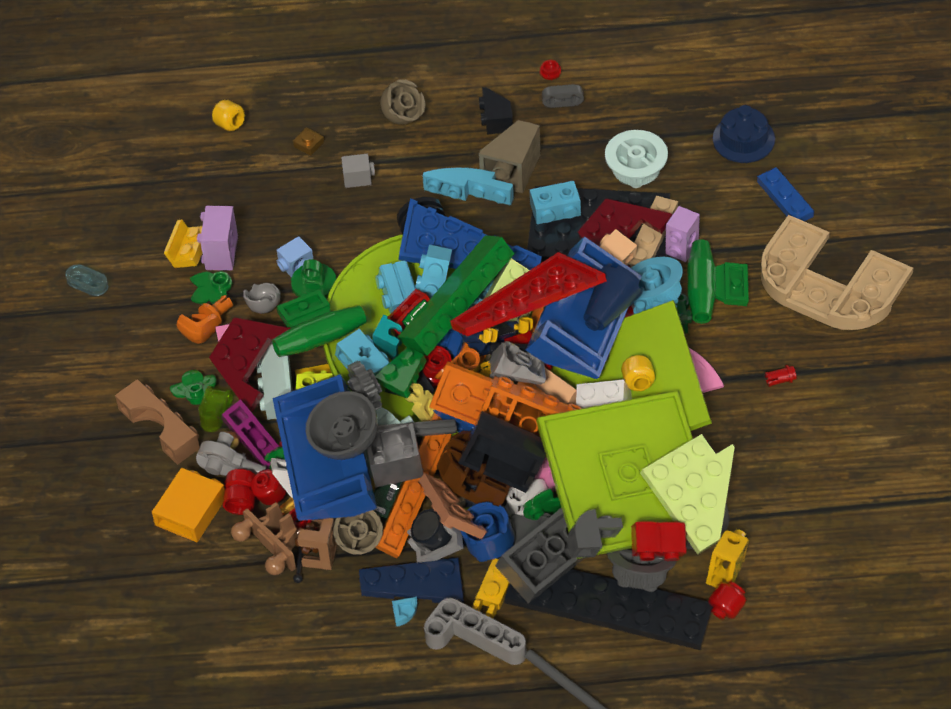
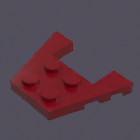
(622, 217)
(239, 354)

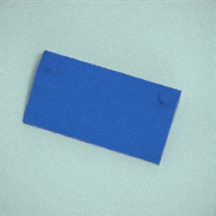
(561, 332)
(320, 484)

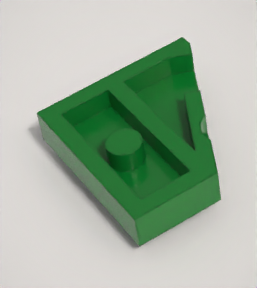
(402, 372)

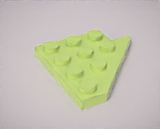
(693, 489)

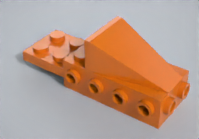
(467, 393)

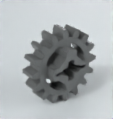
(364, 383)

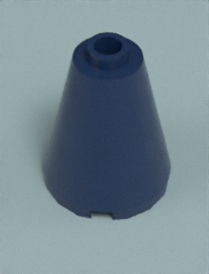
(611, 297)

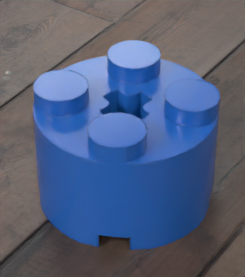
(499, 533)

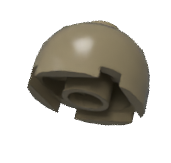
(402, 102)
(358, 533)

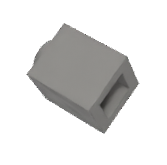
(357, 170)

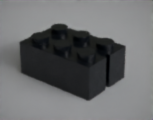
(512, 451)

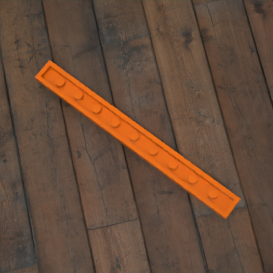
(411, 492)

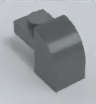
(586, 533)

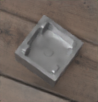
(395, 455)

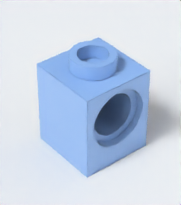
(293, 255)

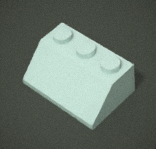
(275, 379)

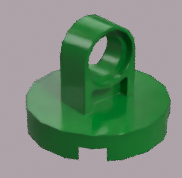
(312, 277)

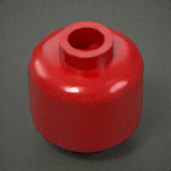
(267, 488)
(727, 600)

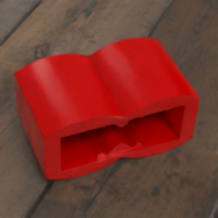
(659, 540)

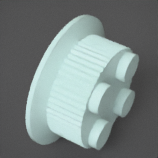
(636, 157)

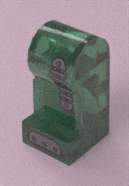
(385, 498)

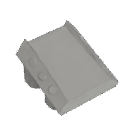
(516, 364)

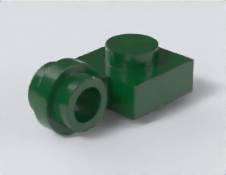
(684, 314)

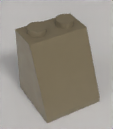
(513, 154)

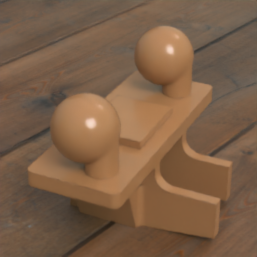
(274, 533)

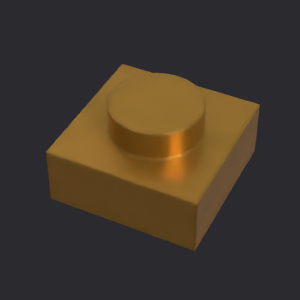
(308, 141)

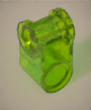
(212, 407)

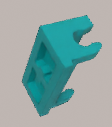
(384, 340)

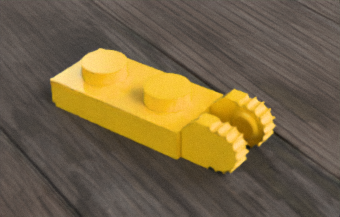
(491, 591)

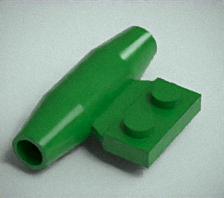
(712, 282)
(314, 323)

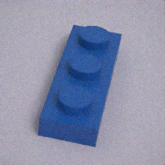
(784, 195)

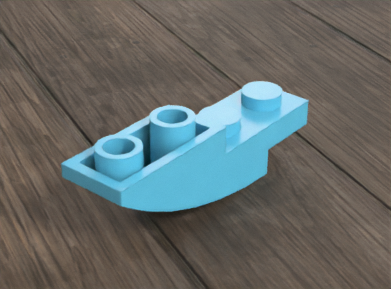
(462, 182)

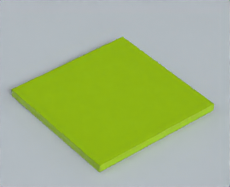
(661, 339)
(600, 456)

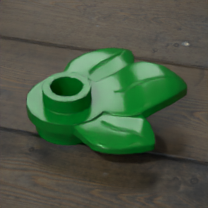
(210, 286)
(193, 386)
(541, 504)

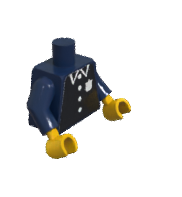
(496, 334)

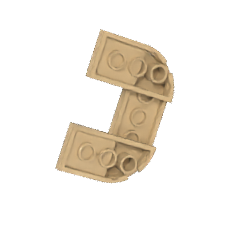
(848, 307)

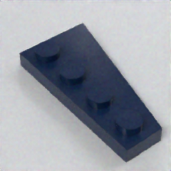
(422, 580)

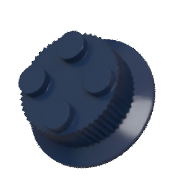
(743, 135)

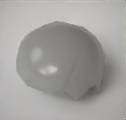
(262, 298)

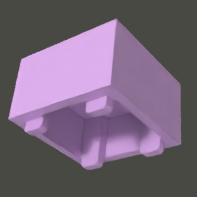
(218, 237)

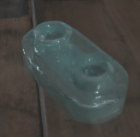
(90, 281)

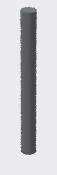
(562, 680)

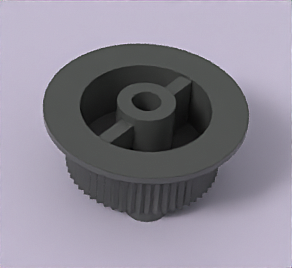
(636, 573)

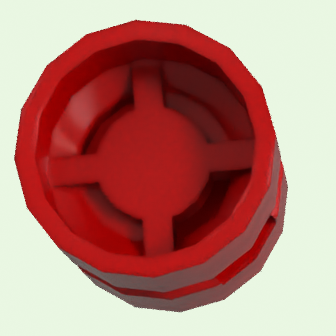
(435, 363)
(238, 492)

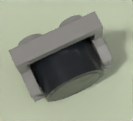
(432, 538)

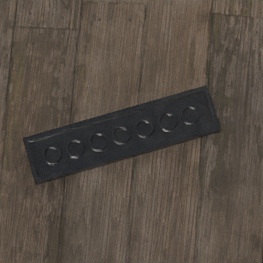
(625, 609)

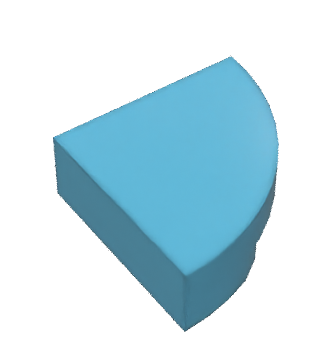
(404, 610)

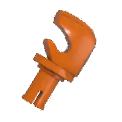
(205, 323)

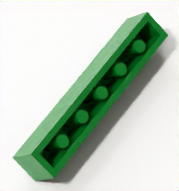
(456, 294)

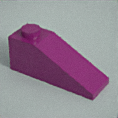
(250, 431)

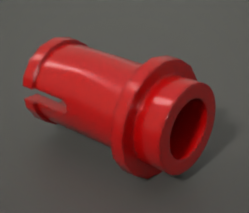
(782, 375)

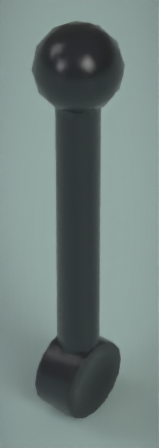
(298, 577)

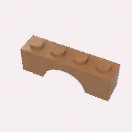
(141, 404)

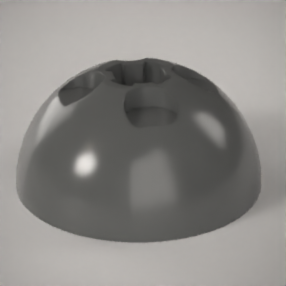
(342, 425)

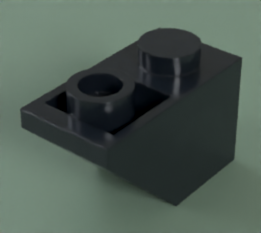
(497, 112)

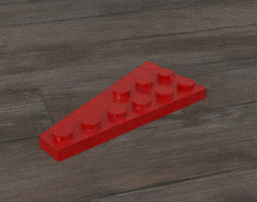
(540, 286)

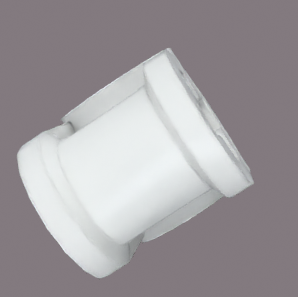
(536, 487)

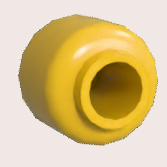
(228, 115)
(638, 373)

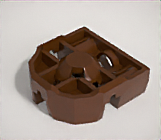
(455, 474)

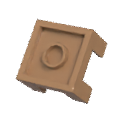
(323, 541)

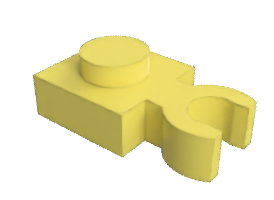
(421, 400)

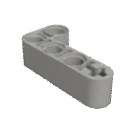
(507, 646)

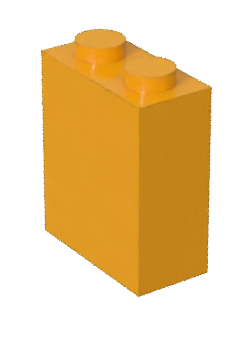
(189, 504)

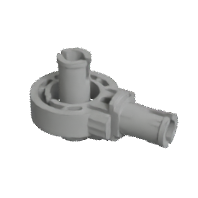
(219, 458)

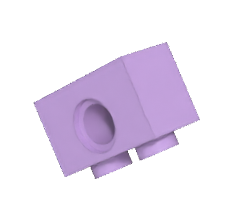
(681, 233)

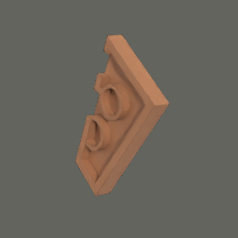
(447, 507)

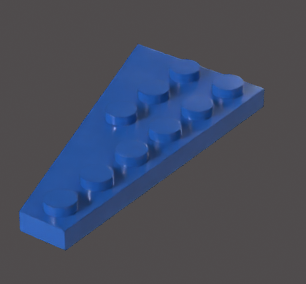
(428, 227)

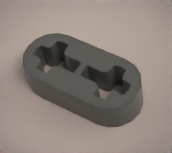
(562, 96)

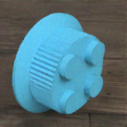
(659, 279)

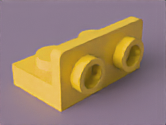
(183, 246)

